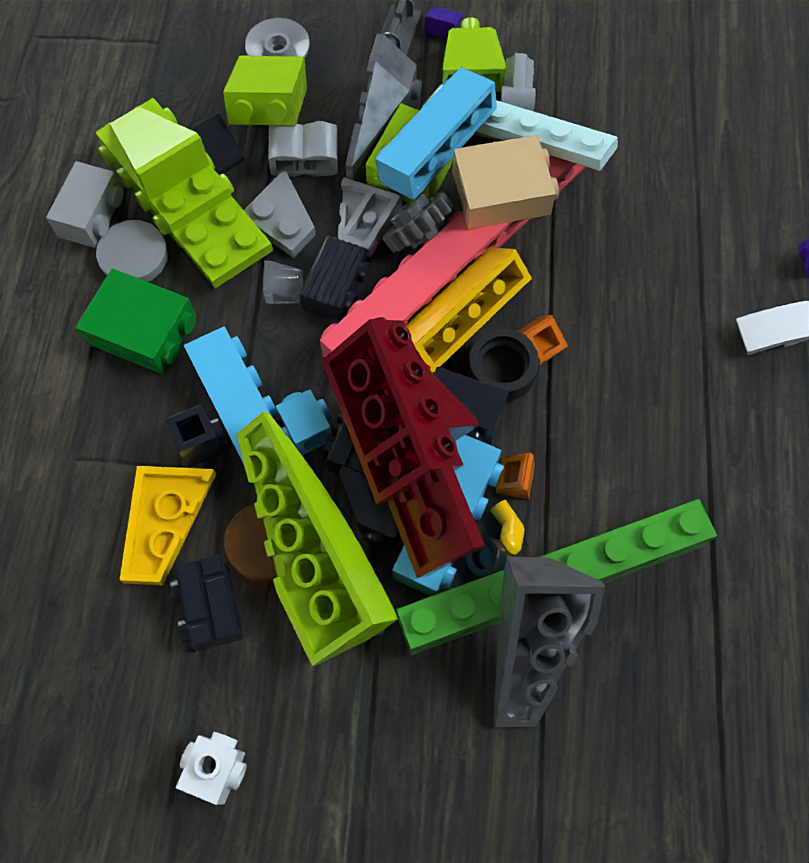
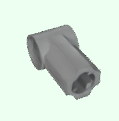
(519, 82)

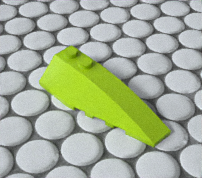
(317, 559)

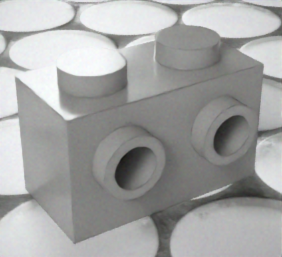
(85, 204)

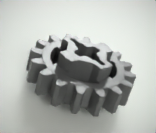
(417, 221)

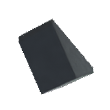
(217, 142)

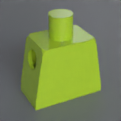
(476, 51)

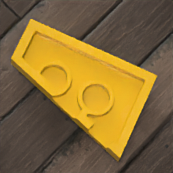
(160, 519)

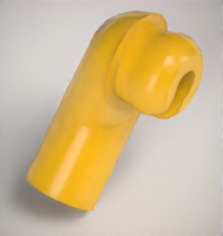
(512, 528)

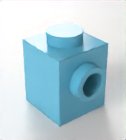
(305, 420)

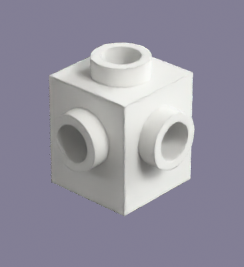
(197, 773)

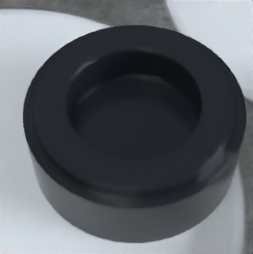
(488, 558)

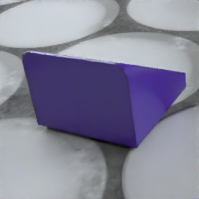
(440, 21)

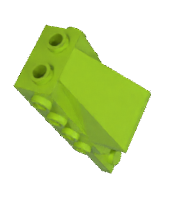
(182, 190)

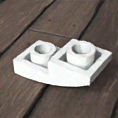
(775, 327)

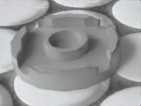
(133, 249)

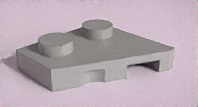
(366, 214)
(282, 216)

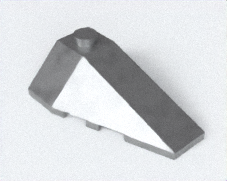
(389, 83)
(541, 624)

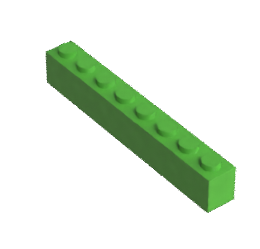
(601, 557)

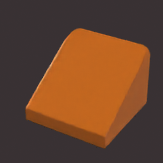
(545, 337)

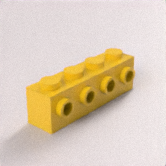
(467, 305)

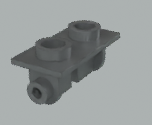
(401, 24)

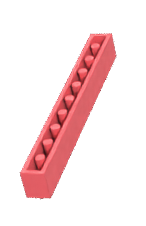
(432, 268)

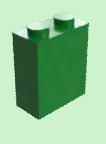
(137, 321)

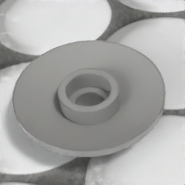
(277, 38)

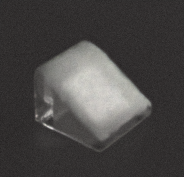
(281, 283)

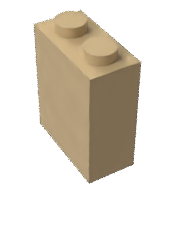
(504, 181)

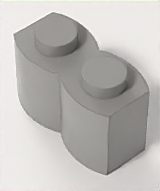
(303, 149)

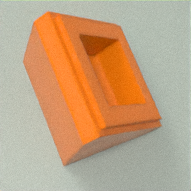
(516, 476)

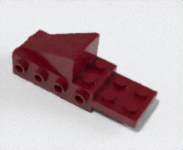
(406, 440)

